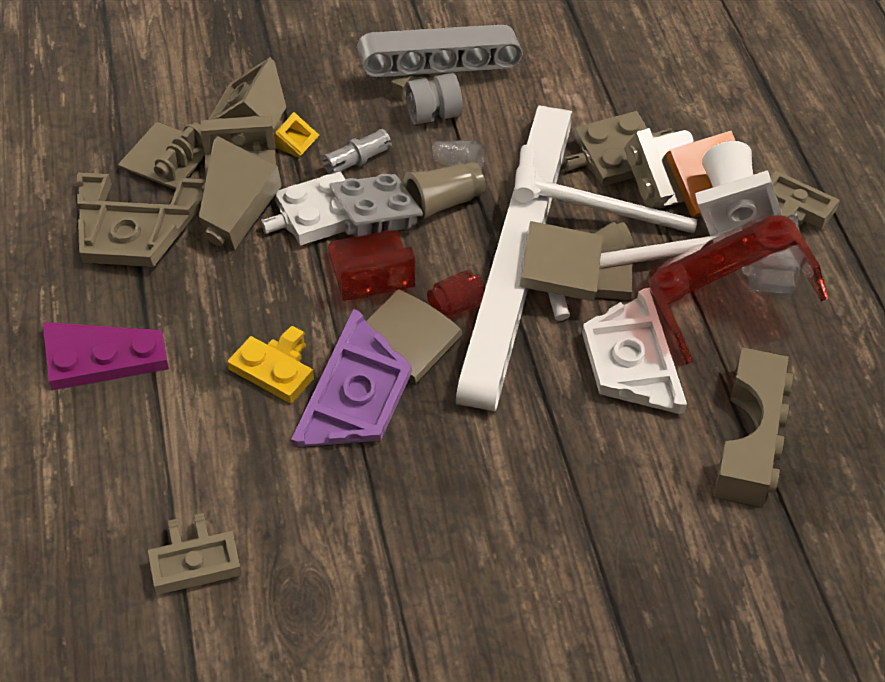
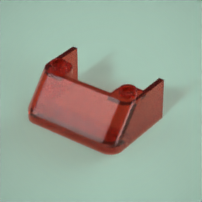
(723, 256)

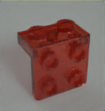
(372, 265)

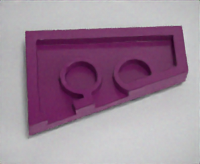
(100, 353)

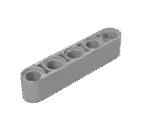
(439, 50)

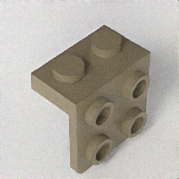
(249, 133)
(652, 169)

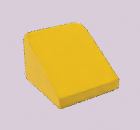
(294, 136)

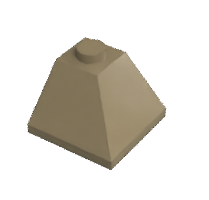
(253, 94)

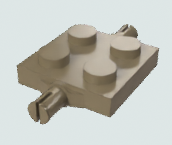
(603, 147)

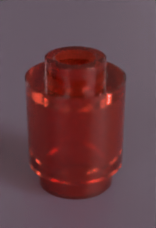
(456, 293)

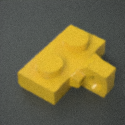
(274, 365)

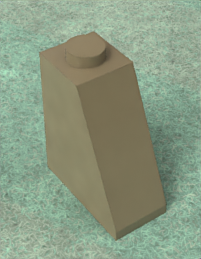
(235, 193)

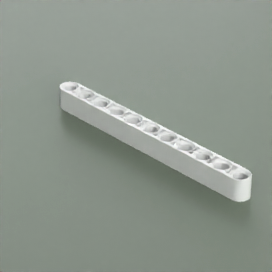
(503, 298)

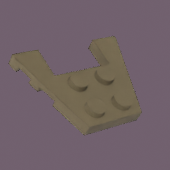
(131, 231)

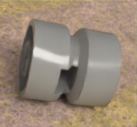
(434, 98)

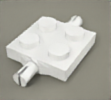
(309, 210)

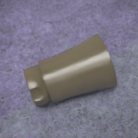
(444, 187)

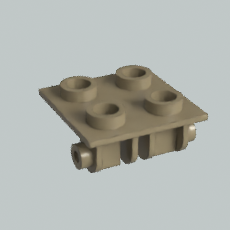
(166, 154)

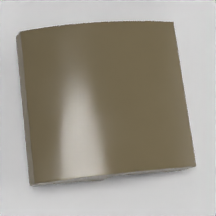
(415, 331)

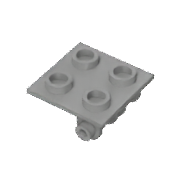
(376, 204)

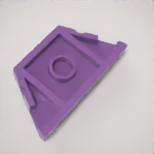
(355, 389)

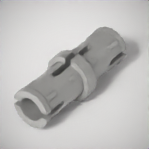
(356, 152)

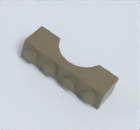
(747, 463)

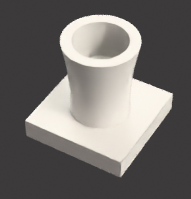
(736, 192)

